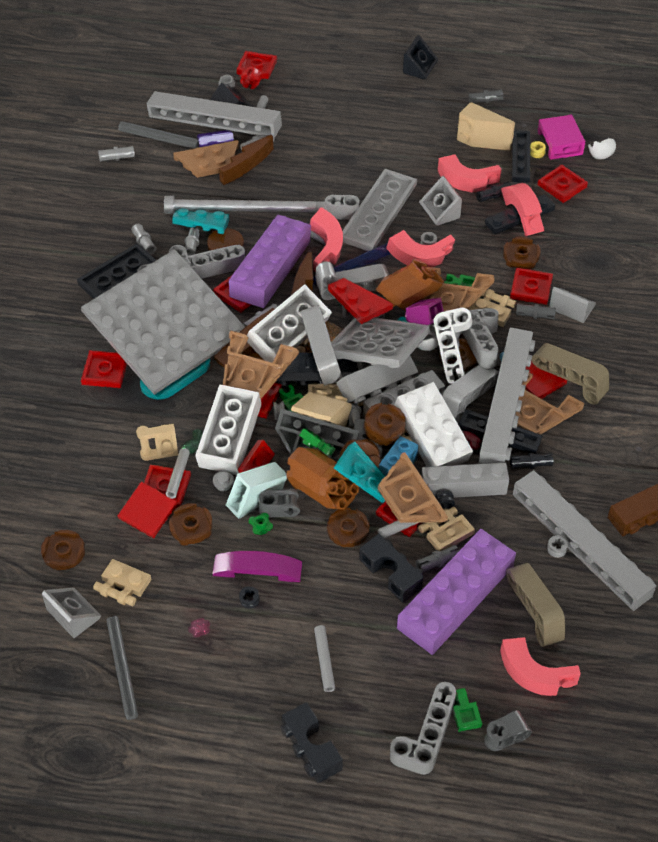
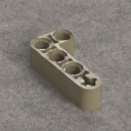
(574, 368)
(539, 603)

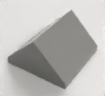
(442, 202)
(571, 304)
(70, 609)

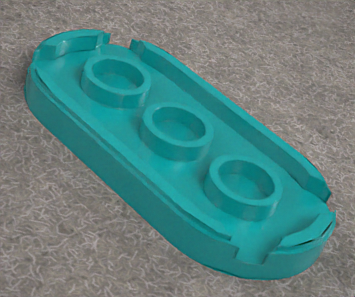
(178, 384)

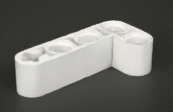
(448, 332)

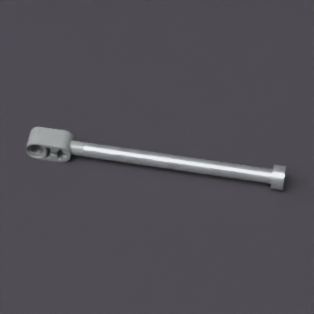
(338, 205)

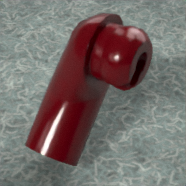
(473, 439)

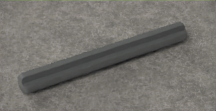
(158, 135)
(122, 668)

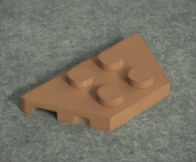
(207, 159)
(409, 494)

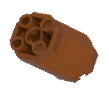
(410, 284)
(315, 476)

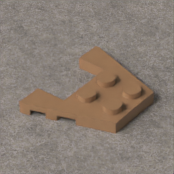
(461, 296)
(253, 373)
(541, 416)

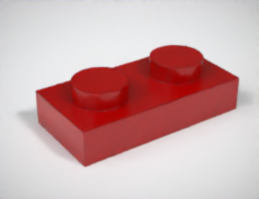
(258, 456)

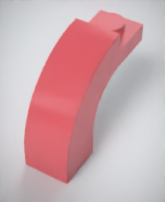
(465, 178)
(527, 206)
(329, 229)
(406, 249)
(533, 675)

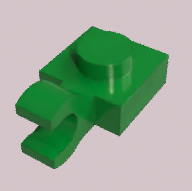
(466, 713)

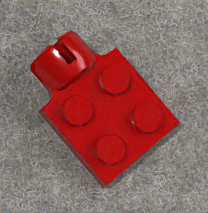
(255, 67)

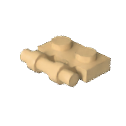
(504, 313)
(450, 533)
(125, 577)

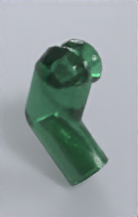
(193, 444)

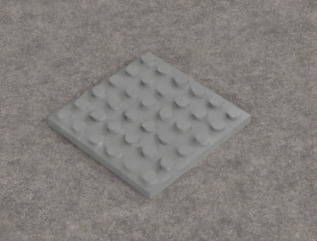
(163, 321)

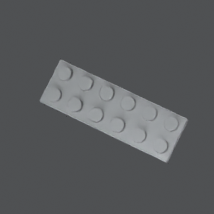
(378, 210)

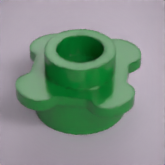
(260, 529)

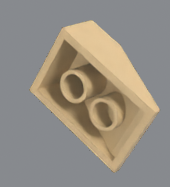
(485, 128)
(324, 408)

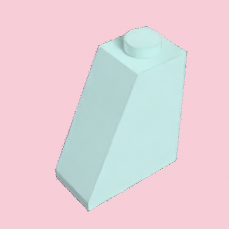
(250, 484)

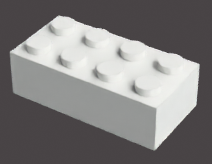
(284, 324)
(433, 427)
(228, 429)

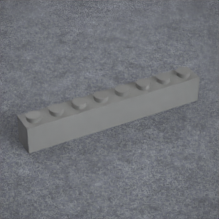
(214, 114)
(506, 397)
(584, 540)

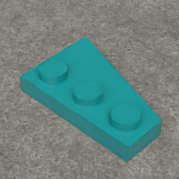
(206, 220)
(360, 470)

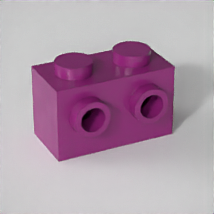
(424, 311)

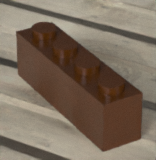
(635, 511)

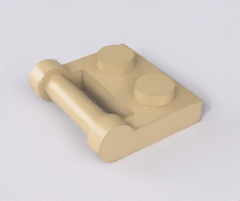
(164, 439)

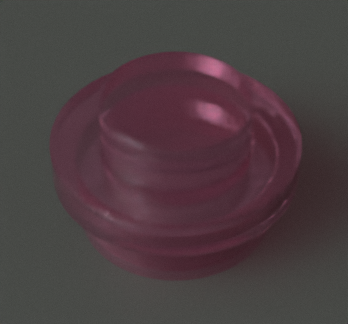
(199, 627)

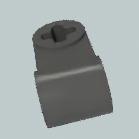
(277, 503)
(506, 731)

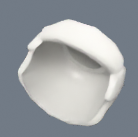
(603, 149)
(430, 341)

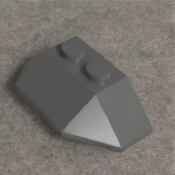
(291, 424)

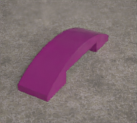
(257, 563)

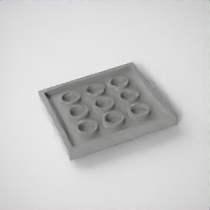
(379, 341)

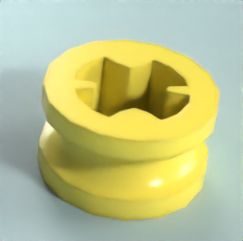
(537, 149)

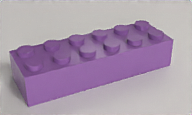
(269, 261)
(455, 591)

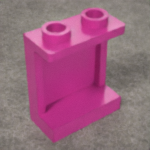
(562, 136)

